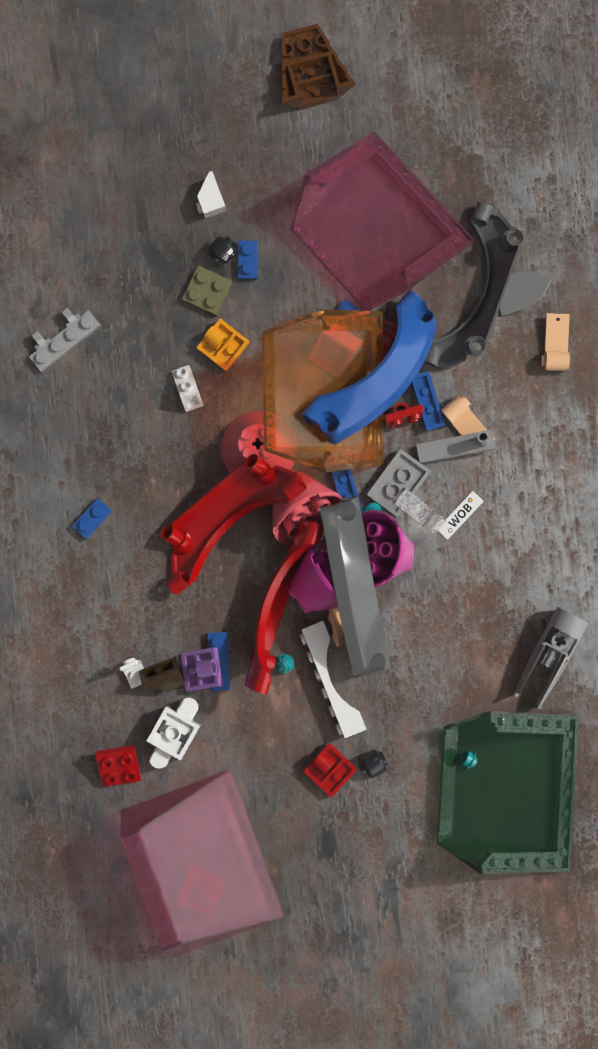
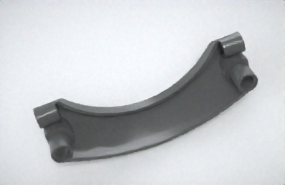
(355, 586)

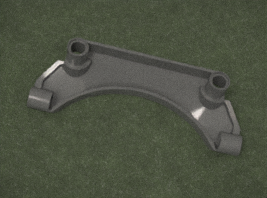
(500, 259)

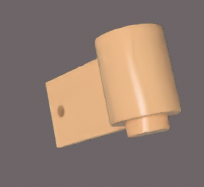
(556, 343)
(461, 416)

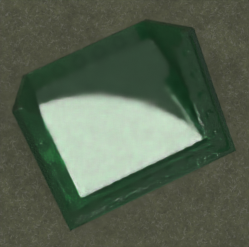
(518, 797)

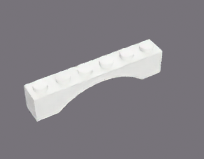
(348, 717)

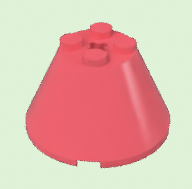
(241, 439)
(304, 507)

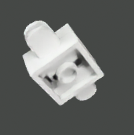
(173, 733)

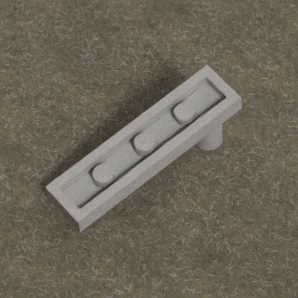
(455, 446)

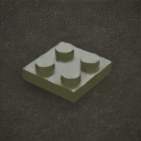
(207, 291)

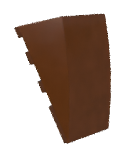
(311, 69)

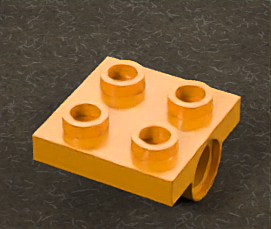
(223, 344)

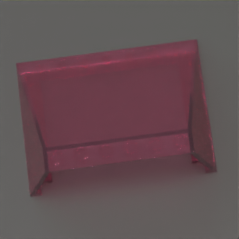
(374, 223)
(198, 865)

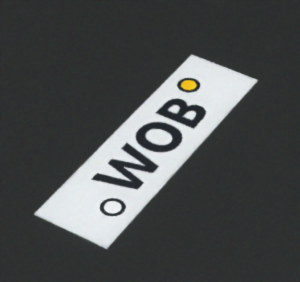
(460, 514)

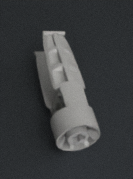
(567, 626)

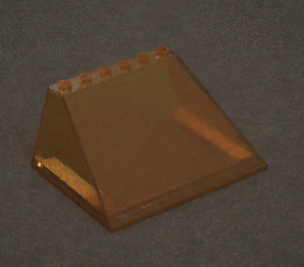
(314, 359)

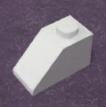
(210, 198)

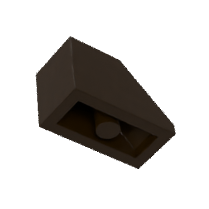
(163, 676)

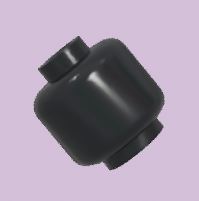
(222, 250)
(373, 763)

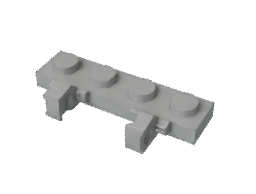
(76, 331)

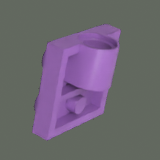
(201, 669)

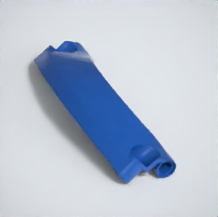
(356, 406)

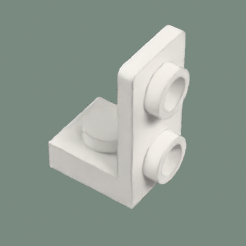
(187, 388)
(131, 669)

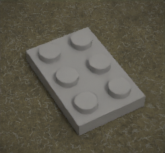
(401, 472)

